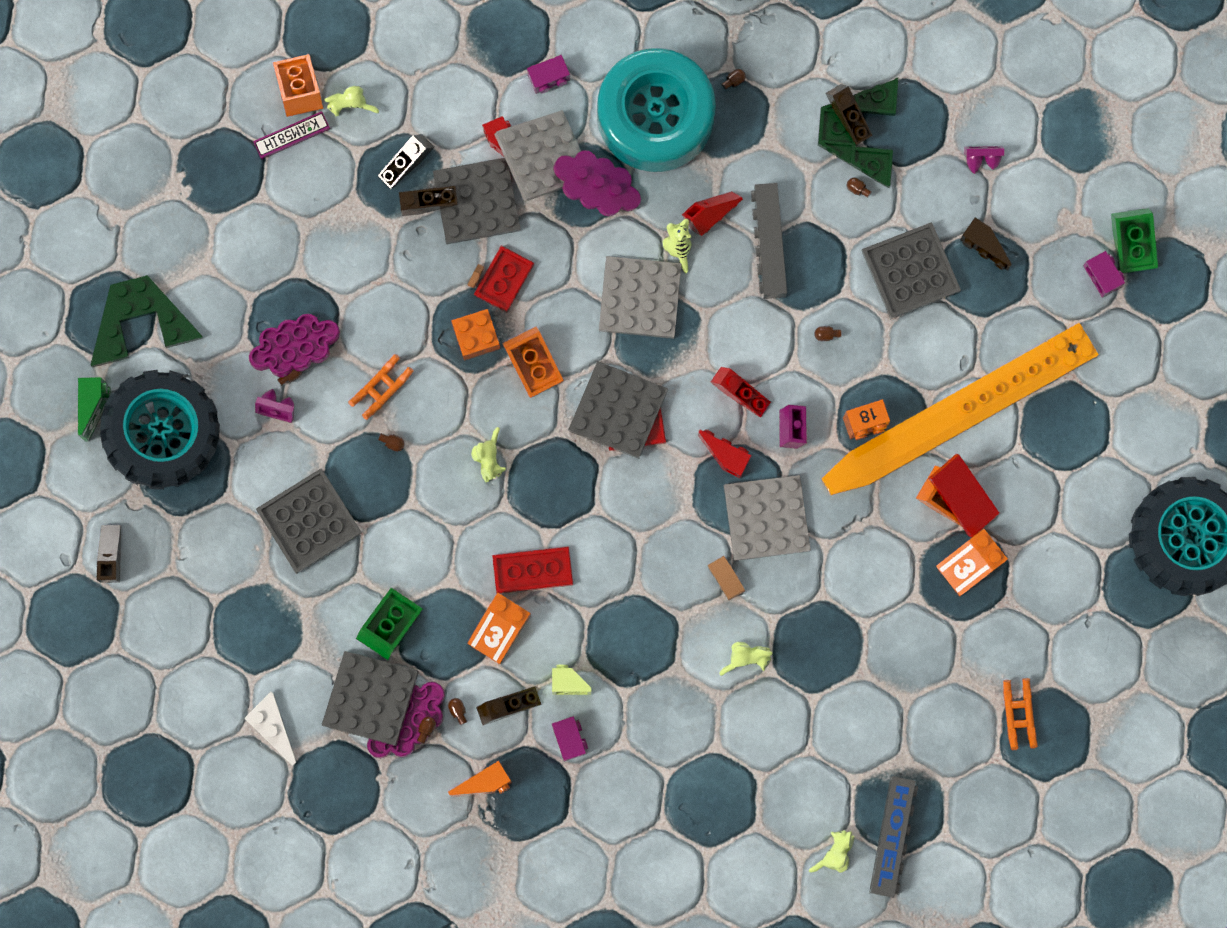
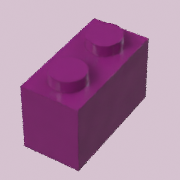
(548, 74)
(1104, 273)
(792, 426)
(569, 738)

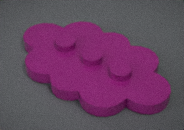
(597, 183)
(294, 345)
(423, 703)

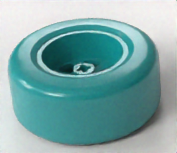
(677, 77)

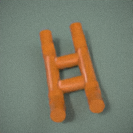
(381, 375)
(1027, 704)

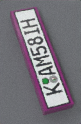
(291, 135)

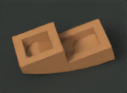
(726, 578)

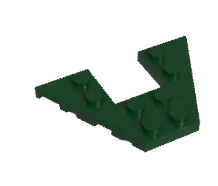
(837, 141)
(133, 300)

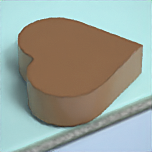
(475, 276)

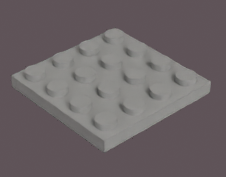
(533, 150)
(640, 297)
(766, 518)

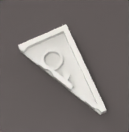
(268, 722)

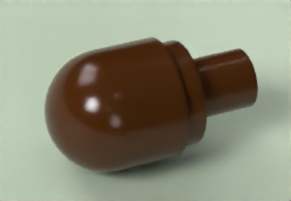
(734, 79)
(858, 187)
(826, 333)
(294, 375)
(392, 442)
(457, 710)
(426, 729)

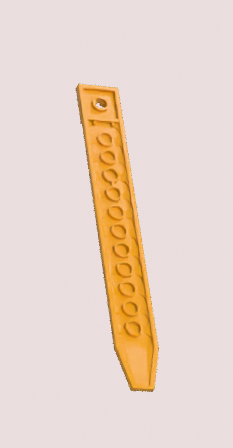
(961, 411)

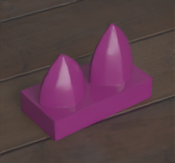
(975, 155)
(267, 406)

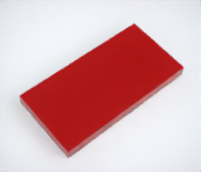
(964, 495)
(532, 570)

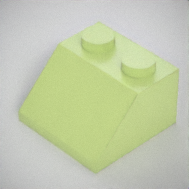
(568, 682)

